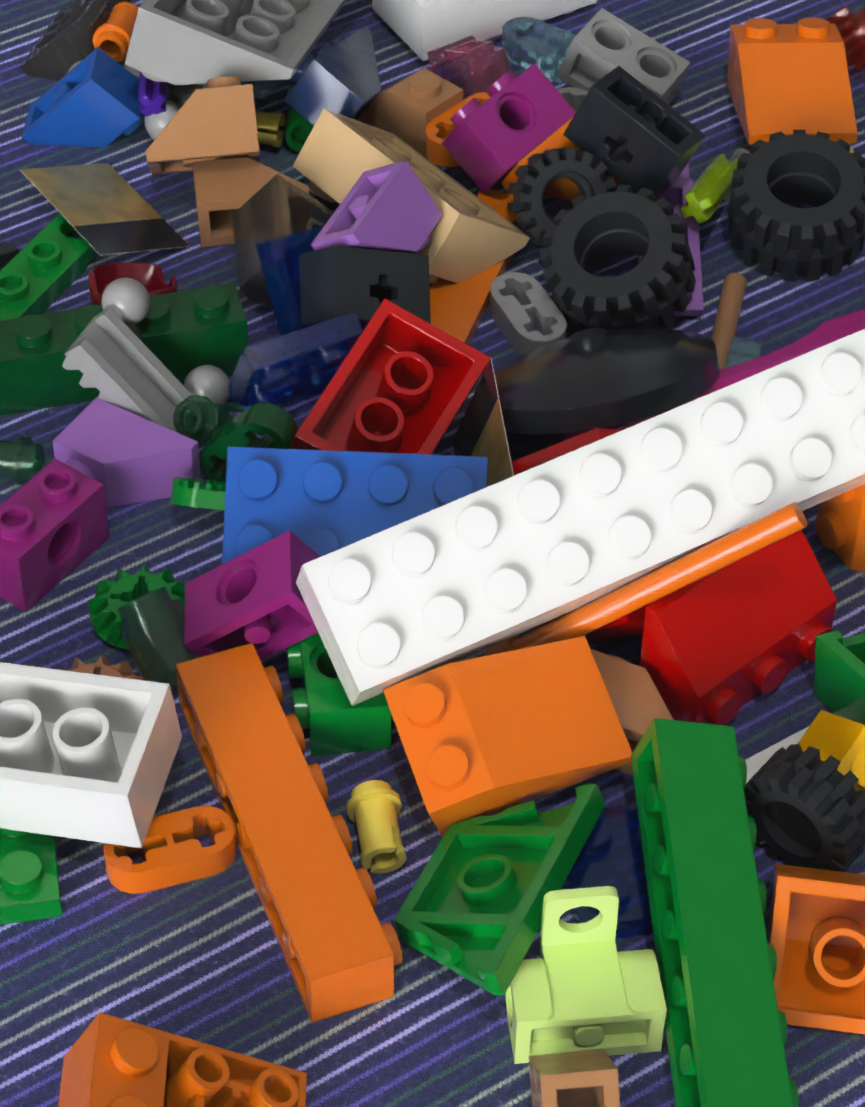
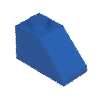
(86, 106)

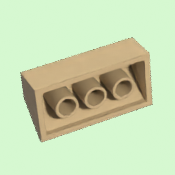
(469, 232)

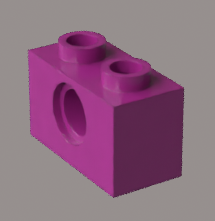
(488, 146)
(49, 532)
(250, 601)

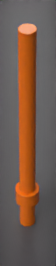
(663, 580)

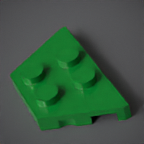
(487, 886)

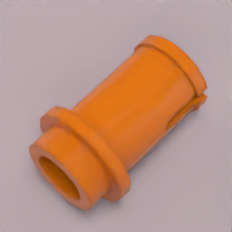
(116, 33)

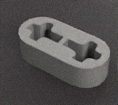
(516, 321)

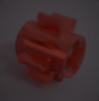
(852, 31)

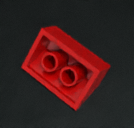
(394, 388)
(737, 631)

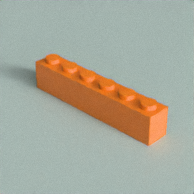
(286, 833)

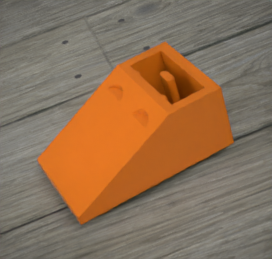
(146, 1067)

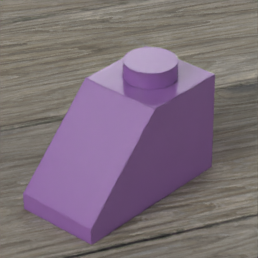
(383, 212)
(126, 453)

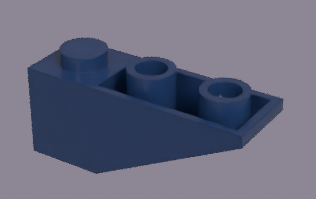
(337, 78)

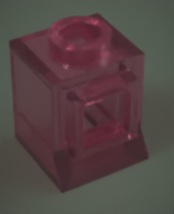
(470, 64)

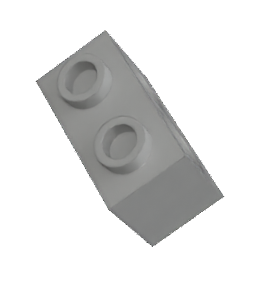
(613, 43)

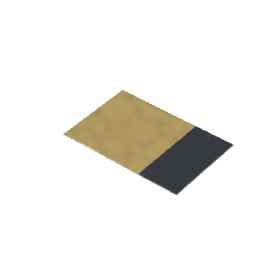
(104, 208)
(483, 430)

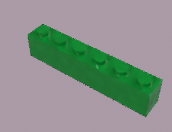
(709, 919)

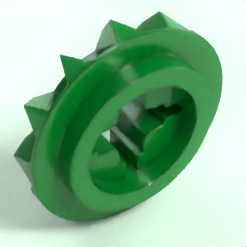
(124, 589)

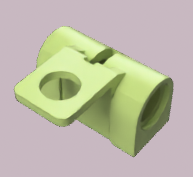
(584, 989)

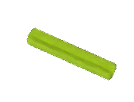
(709, 189)

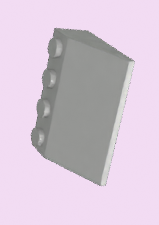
(226, 38)

